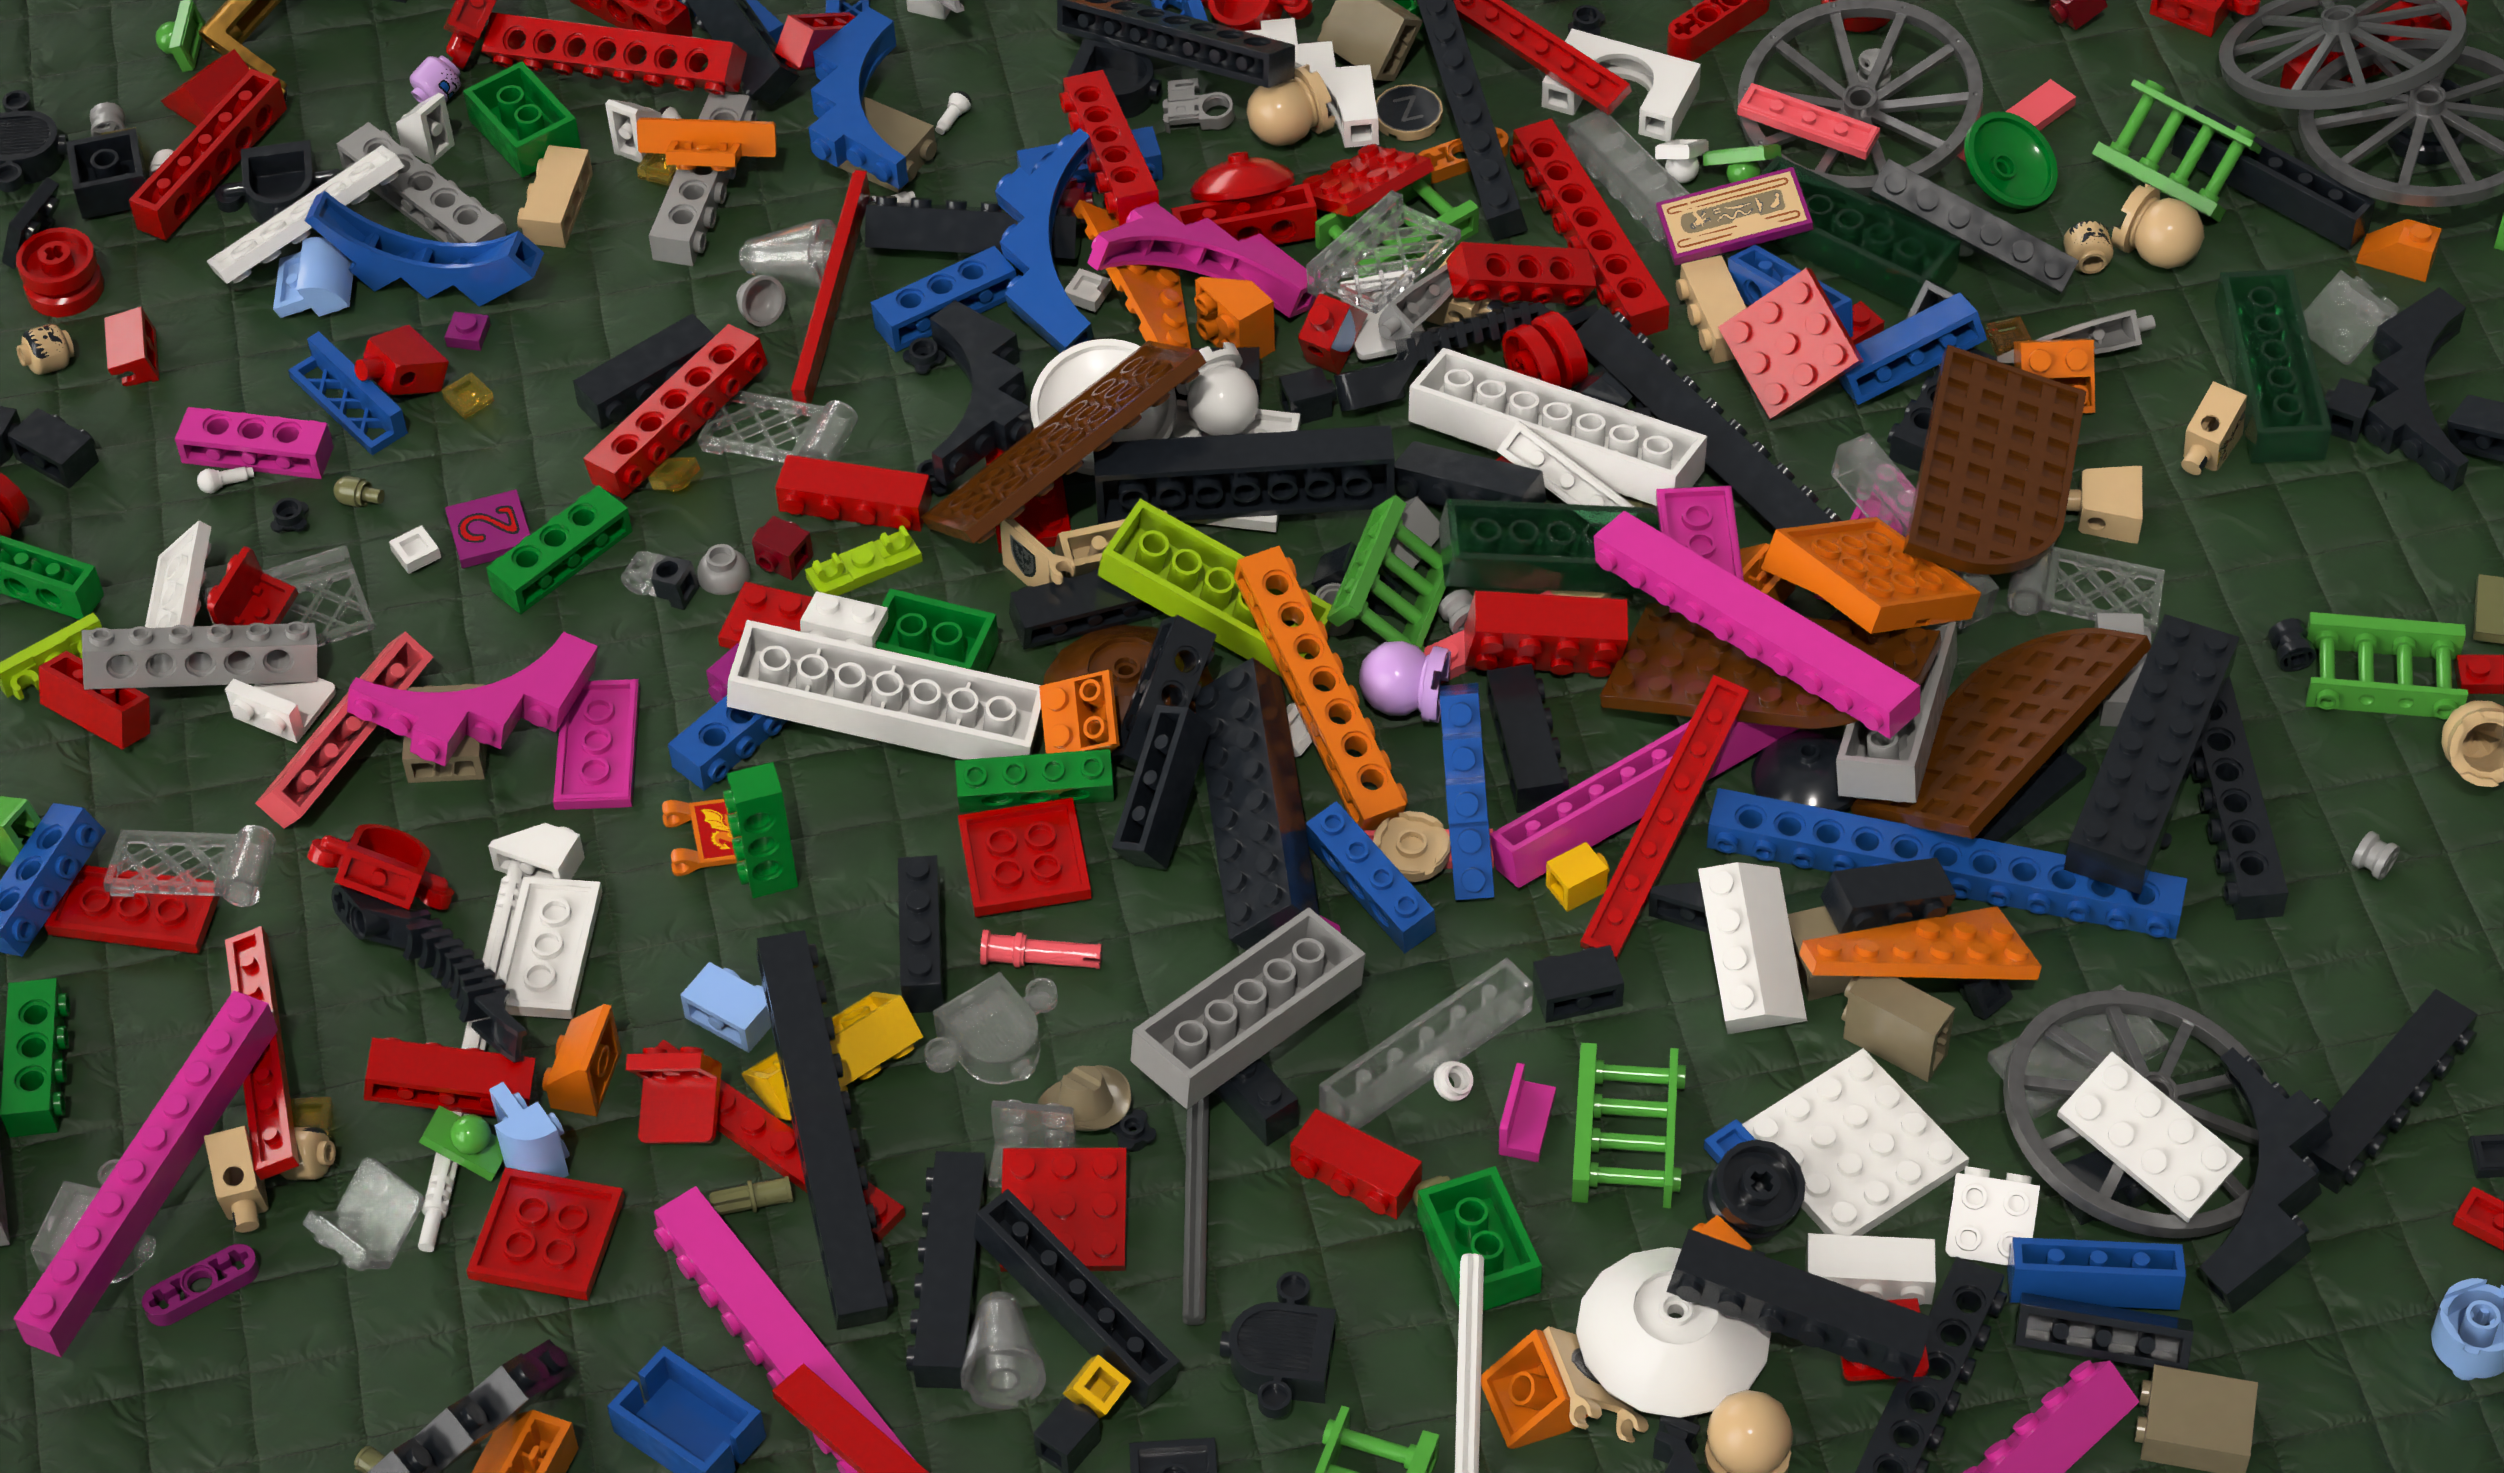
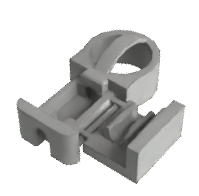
(1188, 108)

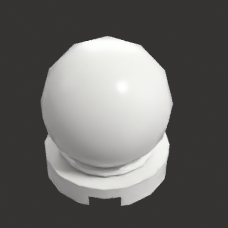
(1222, 395)

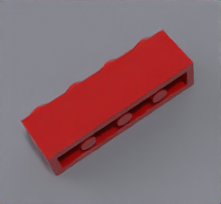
(853, 492)
(442, 1076)

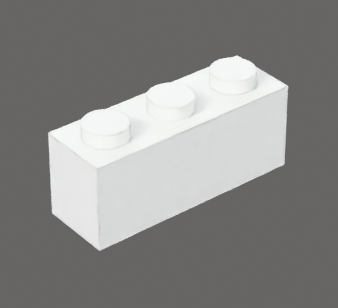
(1875, 1265)

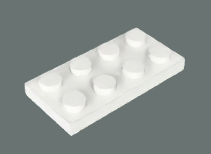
(179, 579)
(549, 946)
(2149, 1137)

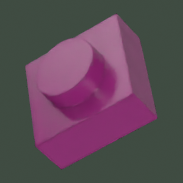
(467, 331)

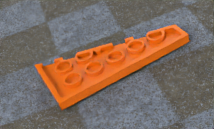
(1151, 290)
(1951, 946)

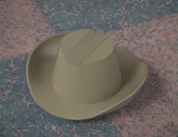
(1095, 1093)

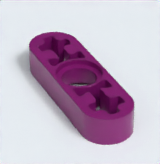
(194, 1301)

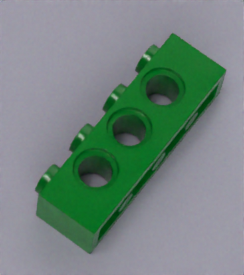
(559, 549)
(48, 579)
(1035, 778)
(761, 830)
(34, 1057)

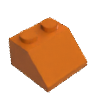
(584, 1063)
(1528, 1393)

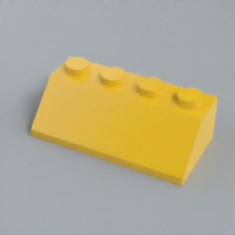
(864, 1038)

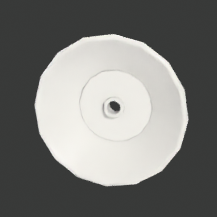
(1661, 1360)

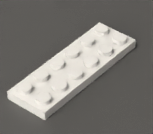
(289, 225)

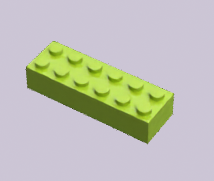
(1189, 577)

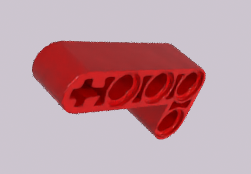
(1710, 25)

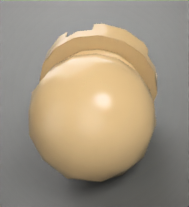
(1290, 109)
(2161, 230)
(2476, 742)
(1749, 1435)

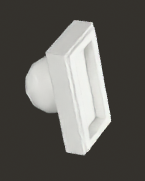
(1682, 157)

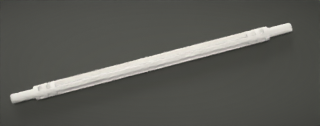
(444, 1169)

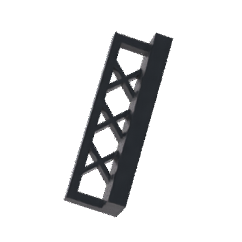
(2044, 788)

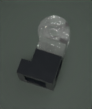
(662, 578)

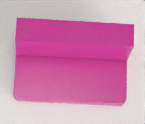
(1525, 1117)

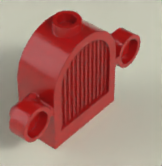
(1247, 14)
(2201, 15)
(466, 24)
(383, 865)

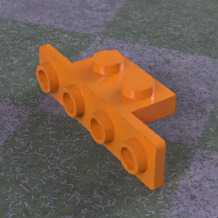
(706, 142)

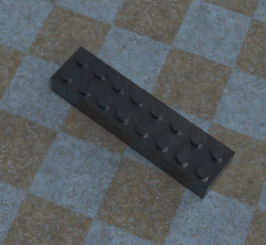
(1247, 474)
(2151, 754)
(1255, 803)

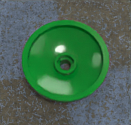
(2010, 160)

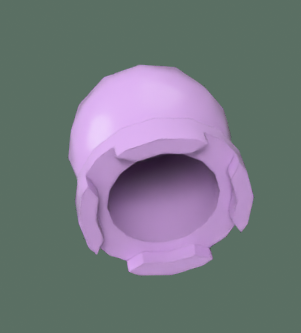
(1402, 679)

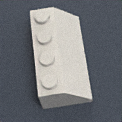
(1752, 946)

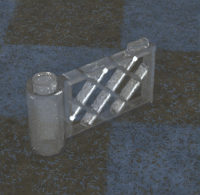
(818, 438)
(2035, 586)
(238, 869)

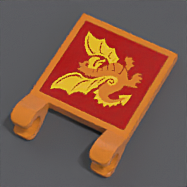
(710, 834)

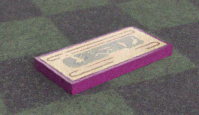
(1734, 216)

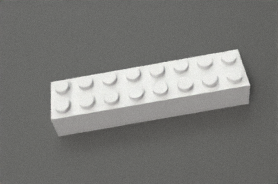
(1612, 443)
(882, 694)

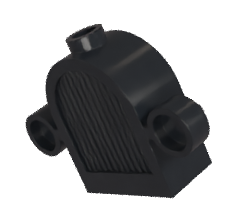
(1126, 70)
(28, 143)
(273, 179)
(1283, 1348)

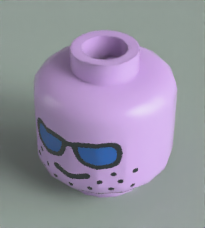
(434, 77)

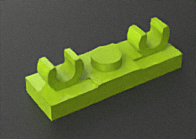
(864, 563)
(23, 667)

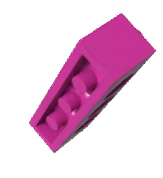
(254, 441)

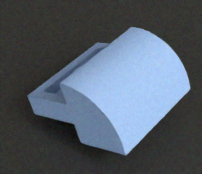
(313, 279)
(528, 1135)

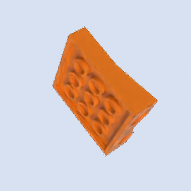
(1868, 576)

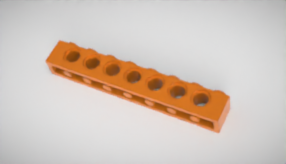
(1273, 571)

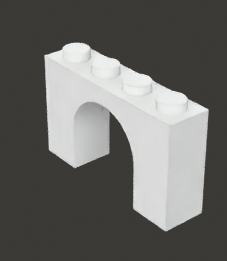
(1668, 79)

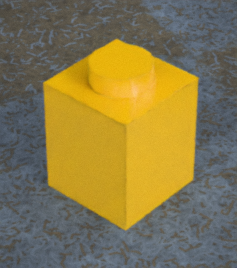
(1577, 876)
(1097, 1386)

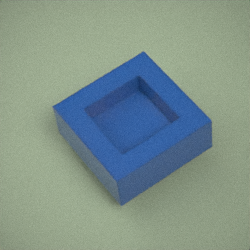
(1726, 1139)

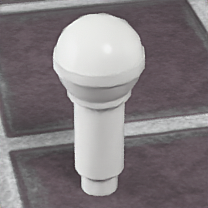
(212, 480)

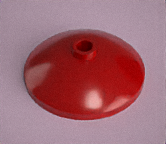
(1241, 178)

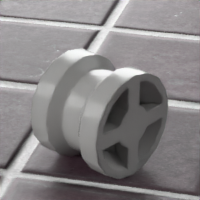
(1866, 62)
(106, 118)
(1455, 609)
(2375, 855)

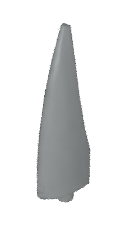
(1415, 305)
(2108, 332)

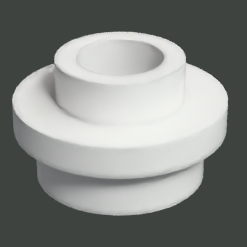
(1462, 1080)

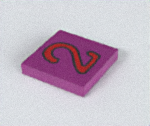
(487, 527)

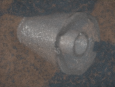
(792, 253)
(1001, 1355)

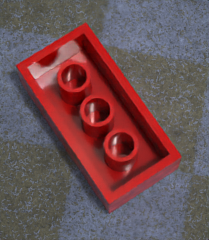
(1545, 631)

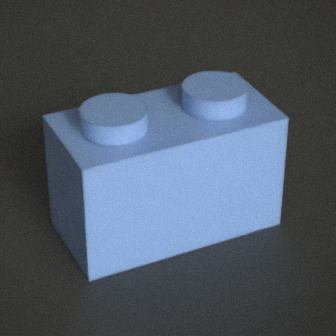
(727, 1006)

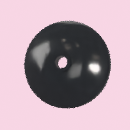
(1801, 770)

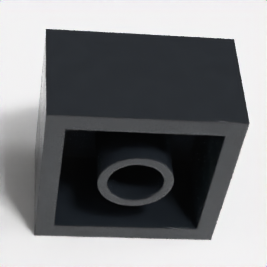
(106, 171)

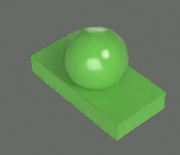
(182, 36)
(1742, 160)
(464, 1141)

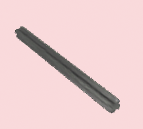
(1196, 1213)

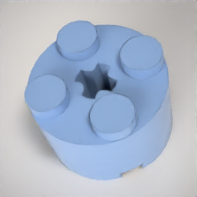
(2471, 1329)

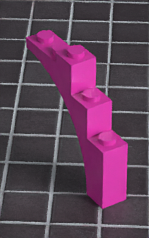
(1203, 247)
(486, 713)

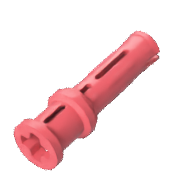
(1021, 950)

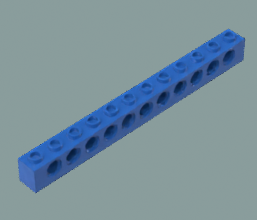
(1975, 867)

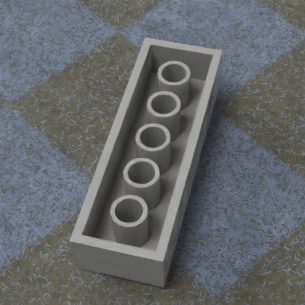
(1895, 767)
(1247, 1007)

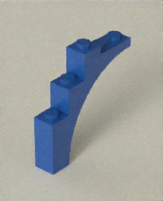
(844, 70)
(1028, 245)
(429, 266)
(1466, 791)

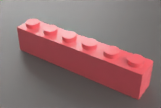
(338, 736)

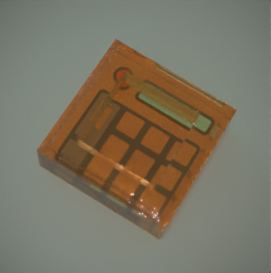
(2005, 332)

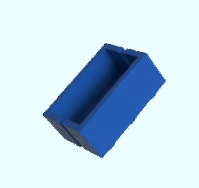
(688, 1418)

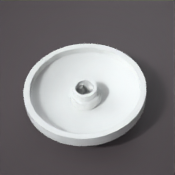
(1077, 370)

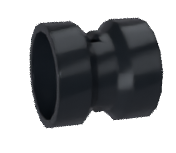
(2292, 645)

